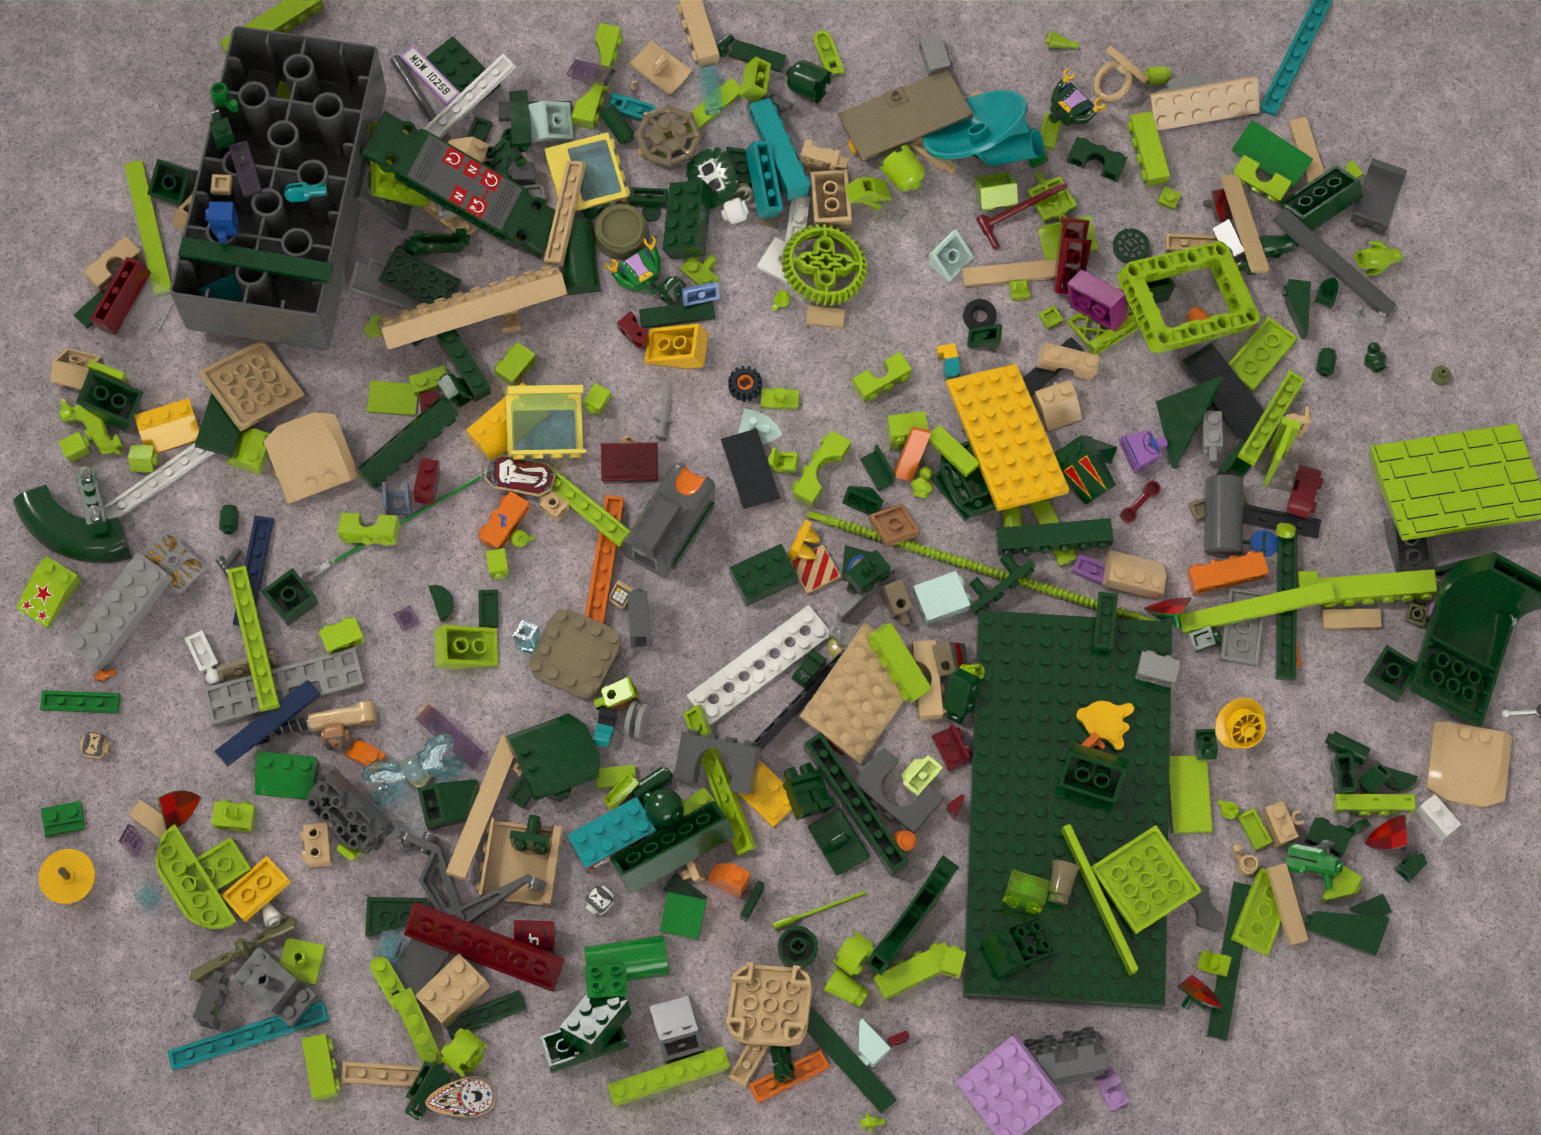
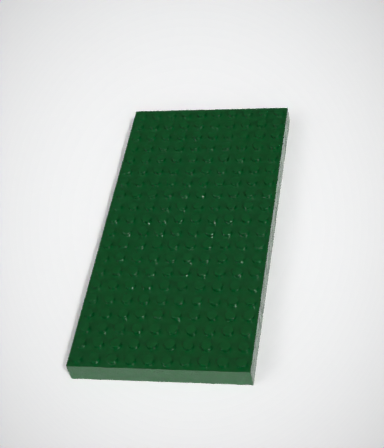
(1022, 730)

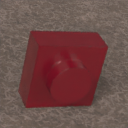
(427, 399)

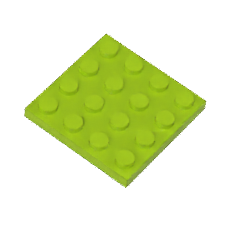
(387, 187)
(1145, 879)

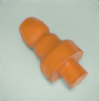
(104, 674)

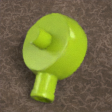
(781, 299)
(520, 538)
(1228, 809)
(870, 1122)

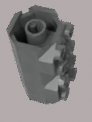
(354, 817)
(1072, 1057)

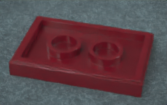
(629, 461)

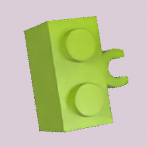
(234, 816)

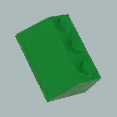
(285, 775)

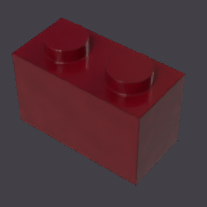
(427, 481)

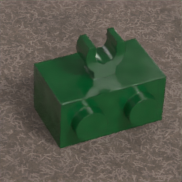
(868, 572)

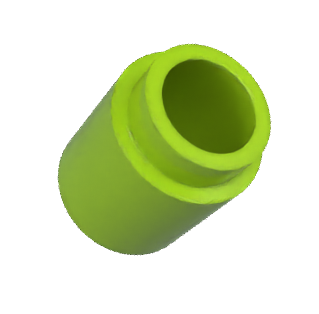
(1157, 75)

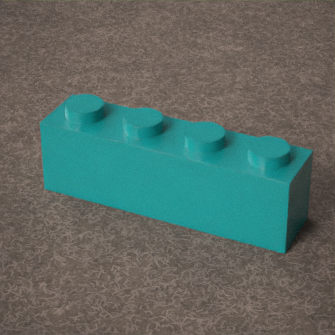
(764, 179)

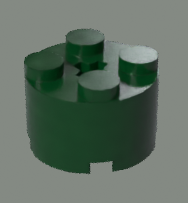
(807, 942)

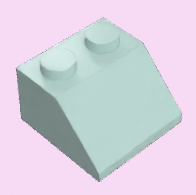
(550, 121)

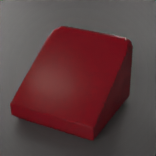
(954, 806)

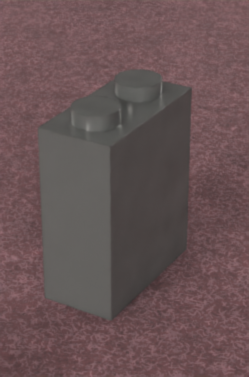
(639, 618)

